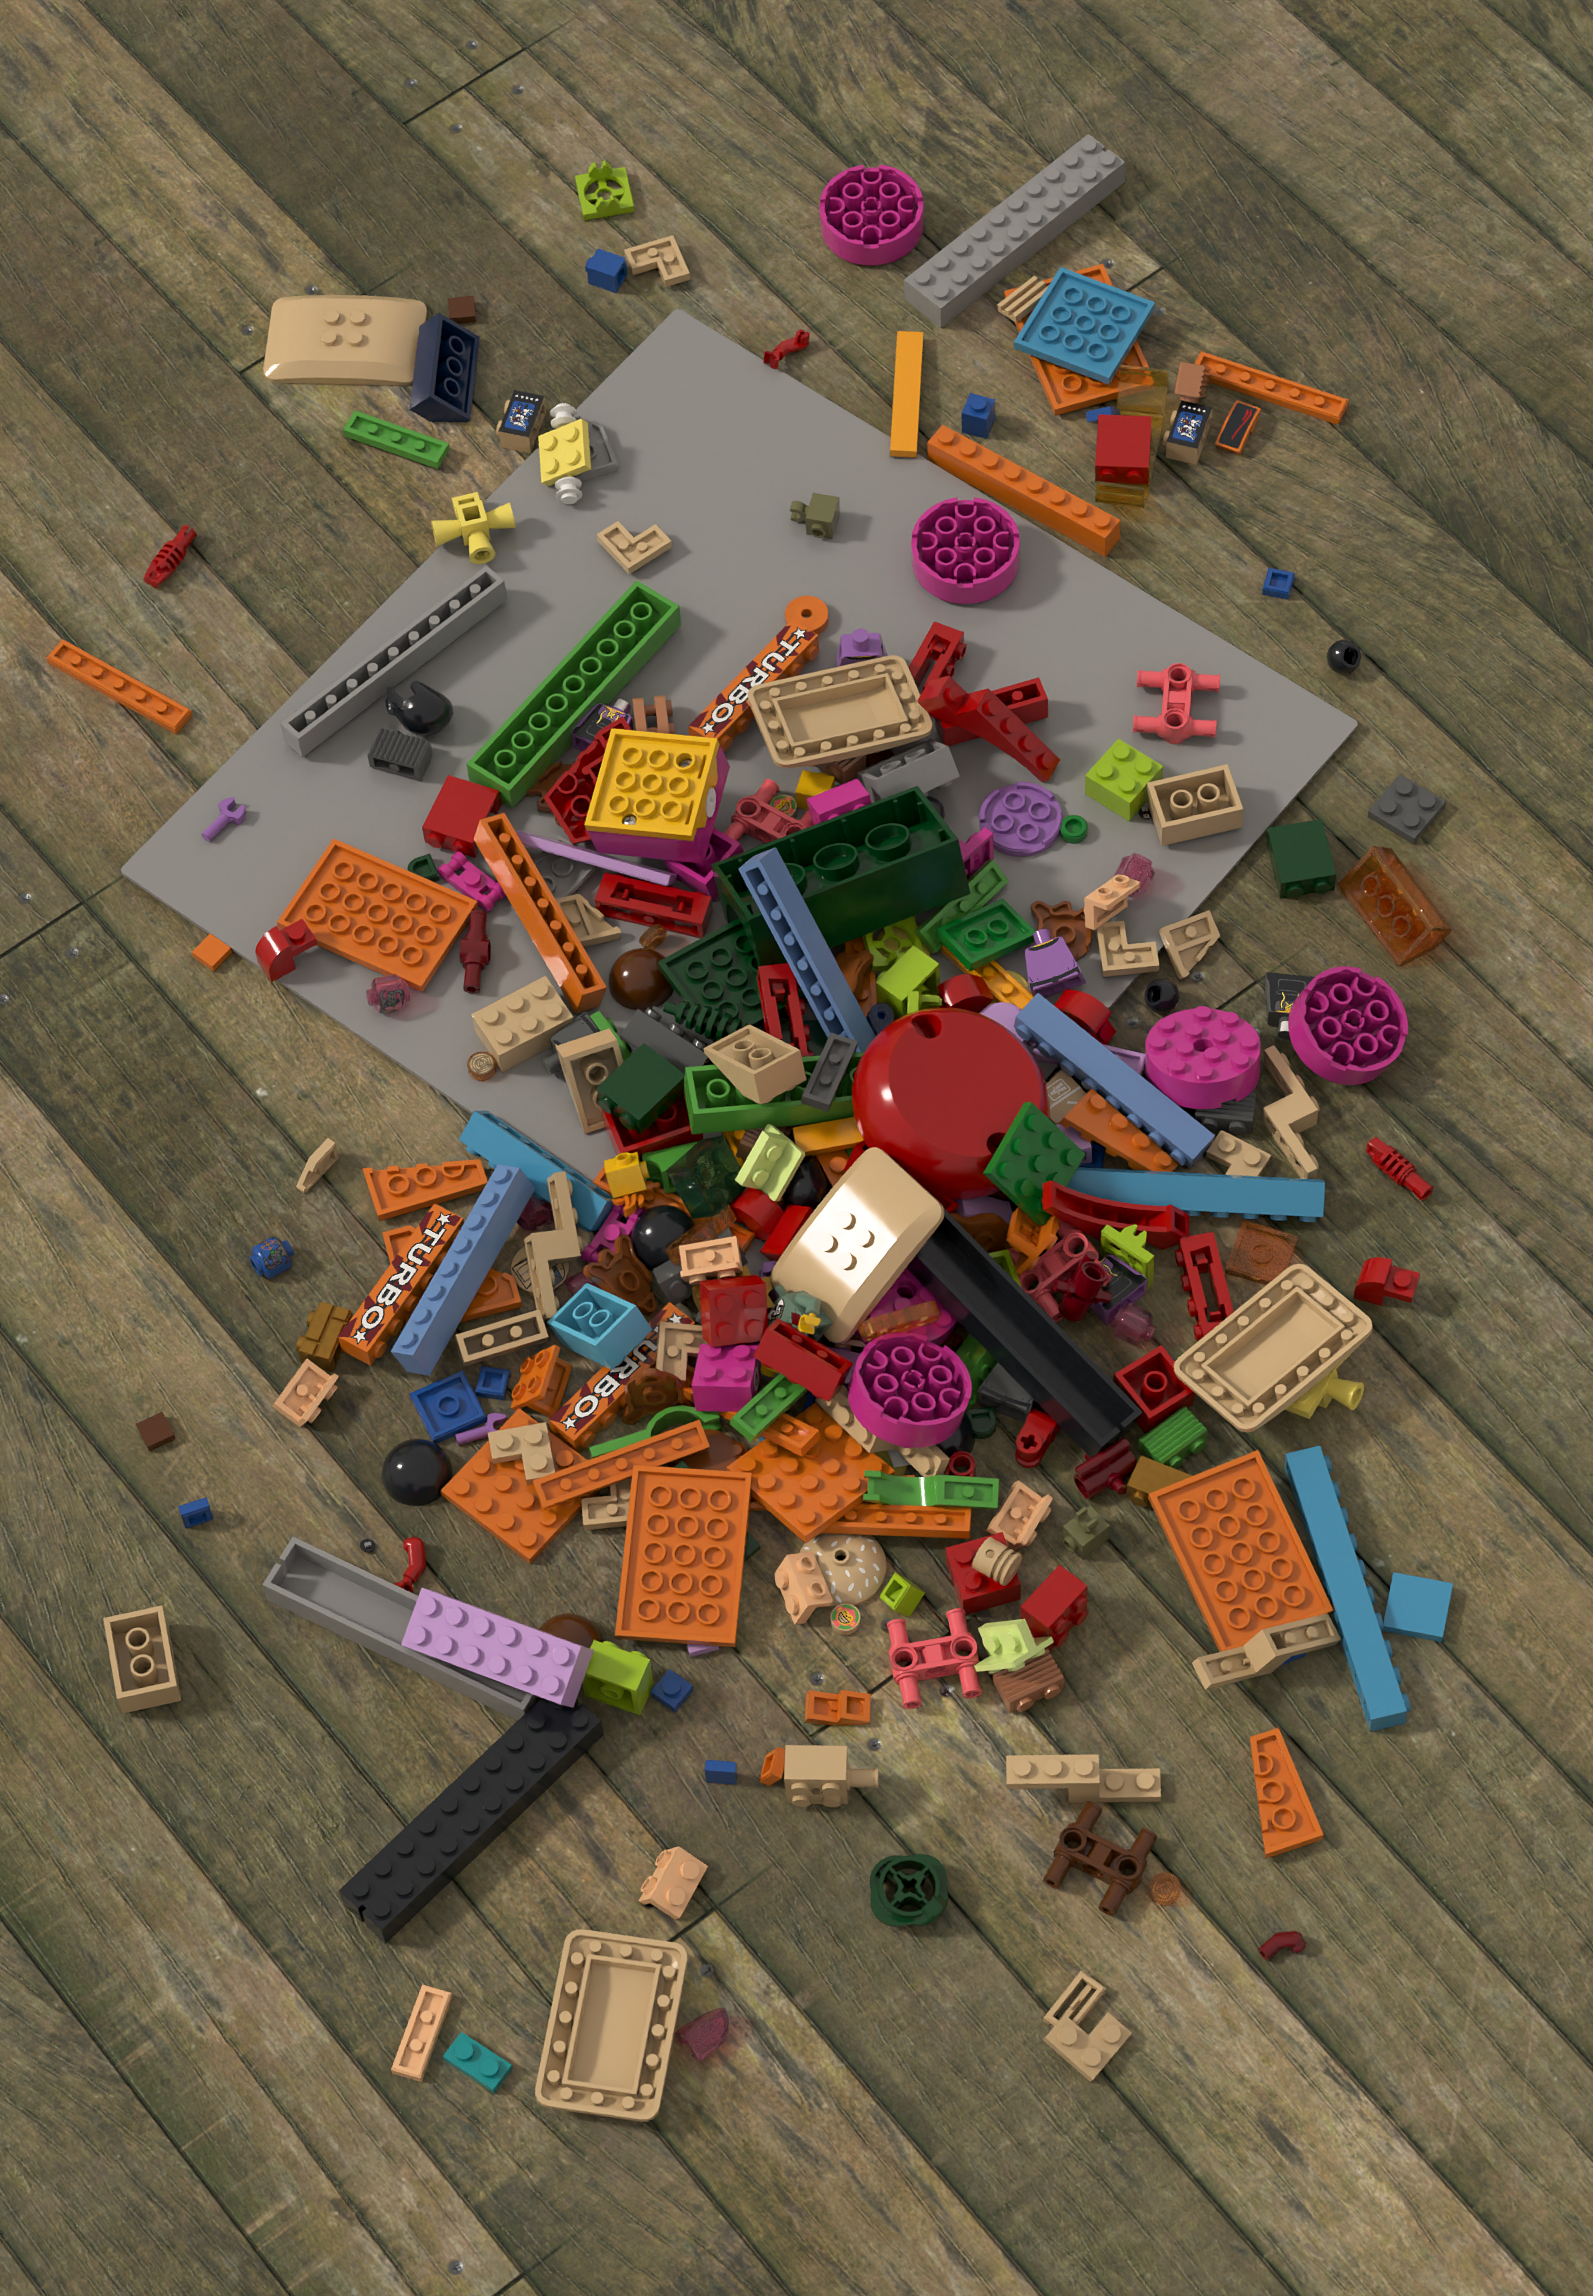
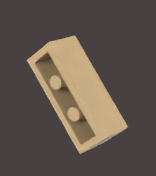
(501, 1338)

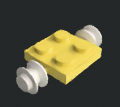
(565, 453)

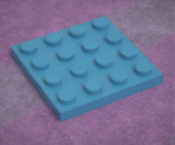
(1084, 325)

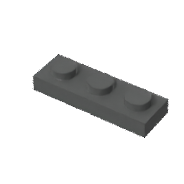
(829, 1072)

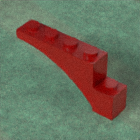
(991, 720)
(1092, 1214)

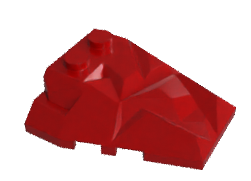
(574, 790)

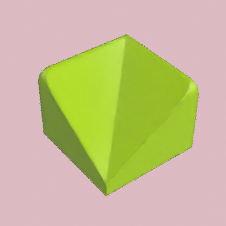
(902, 1594)

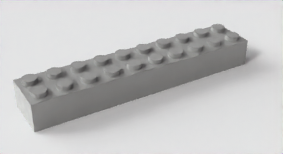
(1014, 231)
(375, 1617)

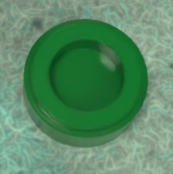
(1073, 829)

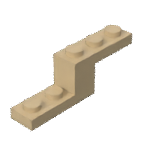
(1290, 1114)
(553, 1246)
(926, 1460)
(1266, 1651)
(1083, 1778)

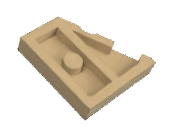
(587, 921)
(1188, 941)

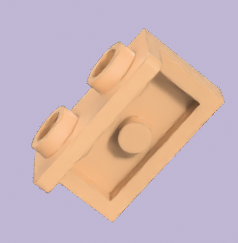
(1108, 900)
(710, 1259)
(305, 1392)
(1020, 1515)
(802, 1585)
(673, 1881)

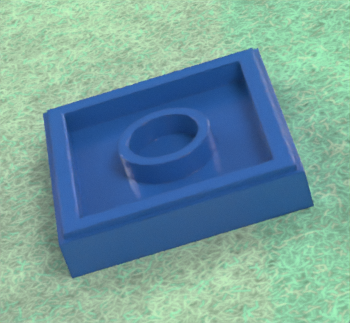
(448, 1407)

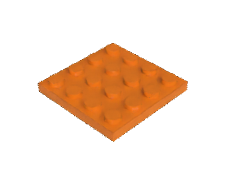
(815, 1488)
(504, 1503)

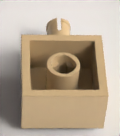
(822, 1775)

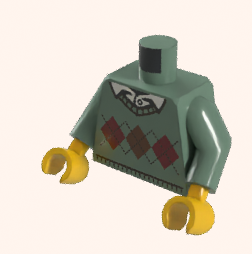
(798, 1311)

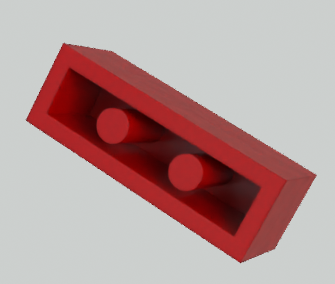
(803, 1360)

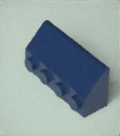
(444, 371)

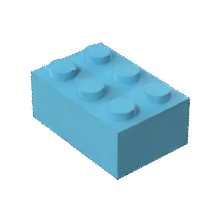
(599, 1326)

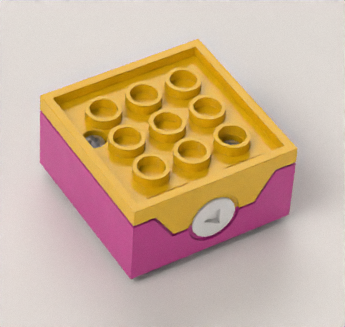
(657, 795)

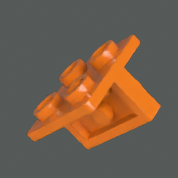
(1030, 1238)
(542, 1382)

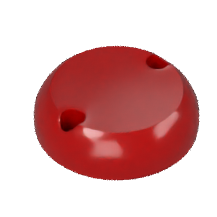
(943, 1095)

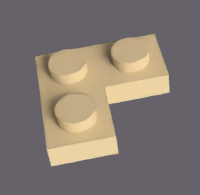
(659, 254)
(633, 551)
(1123, 958)
(1238, 1155)
(674, 1344)
(525, 1443)
(607, 1510)
(1084, 2051)

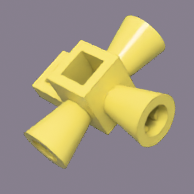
(473, 526)
(1344, 1391)

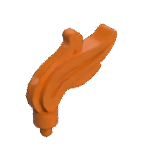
(631, 1200)

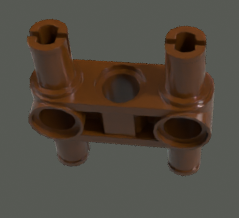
(1100, 1858)

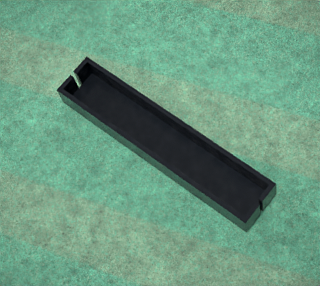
(1023, 1338)
(469, 1815)

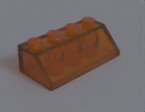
(1394, 906)

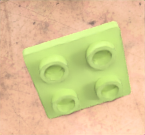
(771, 1163)
(1009, 1645)

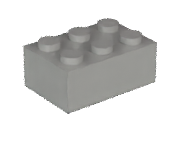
(922, 765)

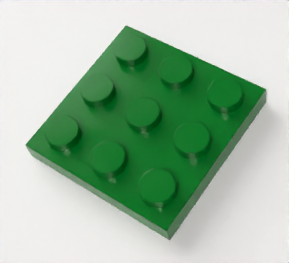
(1030, 1156)

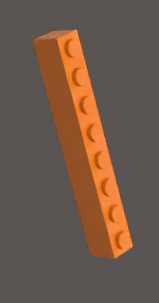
(1024, 490)
(540, 913)

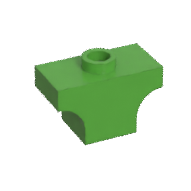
(661, 1160)

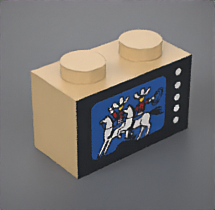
(521, 421)
(1188, 432)

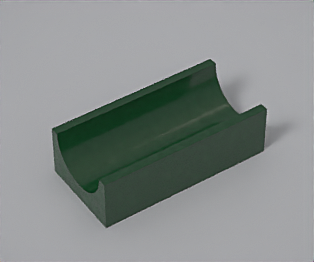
(855, 872)

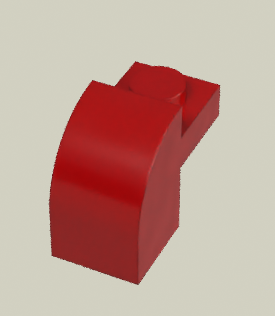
(278, 948)
(965, 992)
(1087, 1013)
(757, 1212)
(1382, 1279)

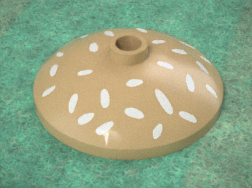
(855, 1577)

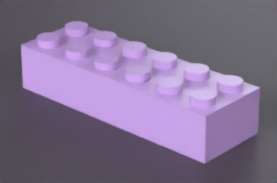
(497, 1647)

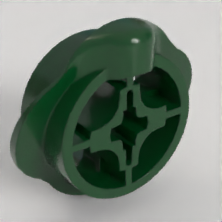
(926, 1867)

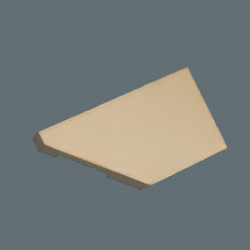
(317, 1165)

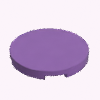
(1022, 819)

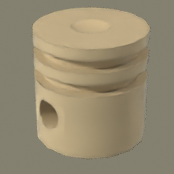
(997, 1561)

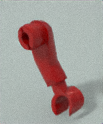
(786, 347)
(417, 1562)

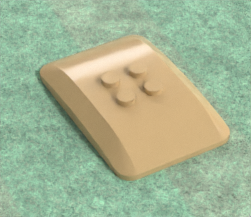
(343, 340)
(839, 712)
(859, 1241)
(1273, 1348)
(611, 2025)

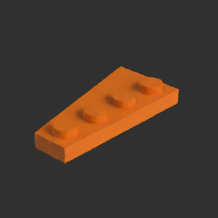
(1108, 1127)
(414, 1188)
(1282, 1801)

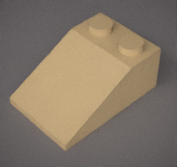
(757, 1063)
(585, 1066)

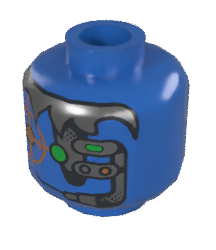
(271, 1257)

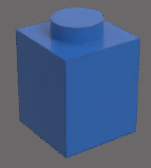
(606, 270)
(978, 415)

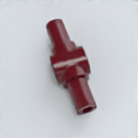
(475, 951)

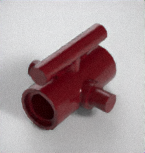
(1082, 1289)
(1105, 1470)

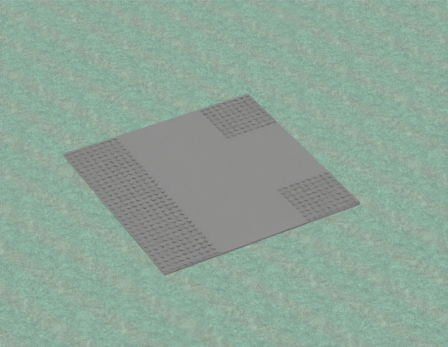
(714, 459)

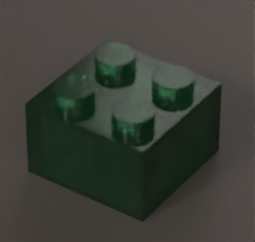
(706, 1177)

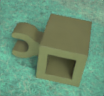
(820, 515)
(1085, 1532)

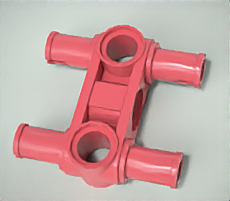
(1176, 703)
(766, 821)
(1054, 1265)
(933, 1658)

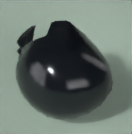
(425, 711)
(807, 1185)

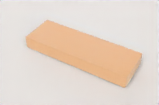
(421, 2033)

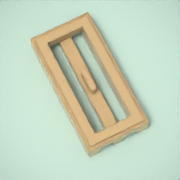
(1020, 298)
(1050, 2018)

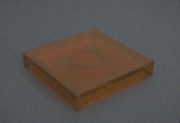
(1260, 1253)

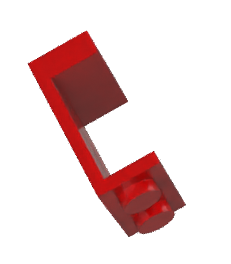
(1123, 449)
(457, 815)

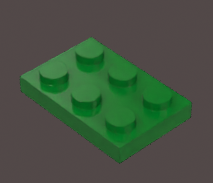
(986, 934)

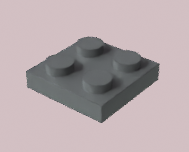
(1406, 809)

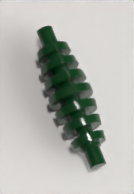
(705, 1021)

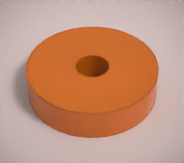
(808, 606)

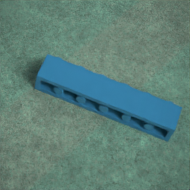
(505, 1146)

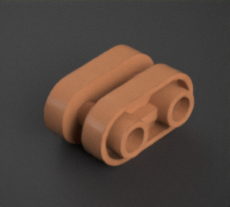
(662, 710)

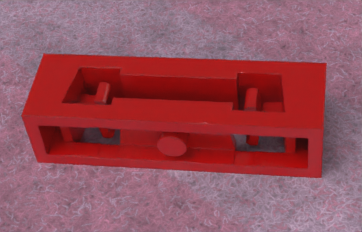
(946, 645)
(654, 905)
(778, 979)
(1198, 1250)

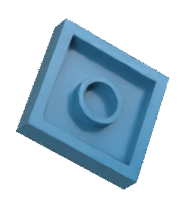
(1417, 1607)

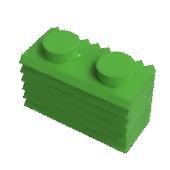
(1174, 1439)

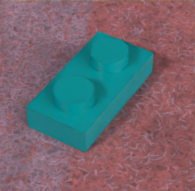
(477, 2062)

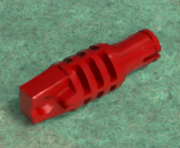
(169, 558)
(1398, 1168)

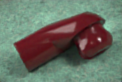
(1282, 1940)

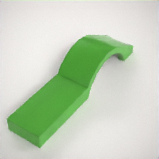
(662, 1420)
(932, 1490)

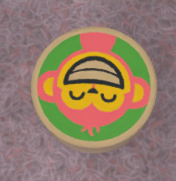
(785, 804)
(845, 1619)

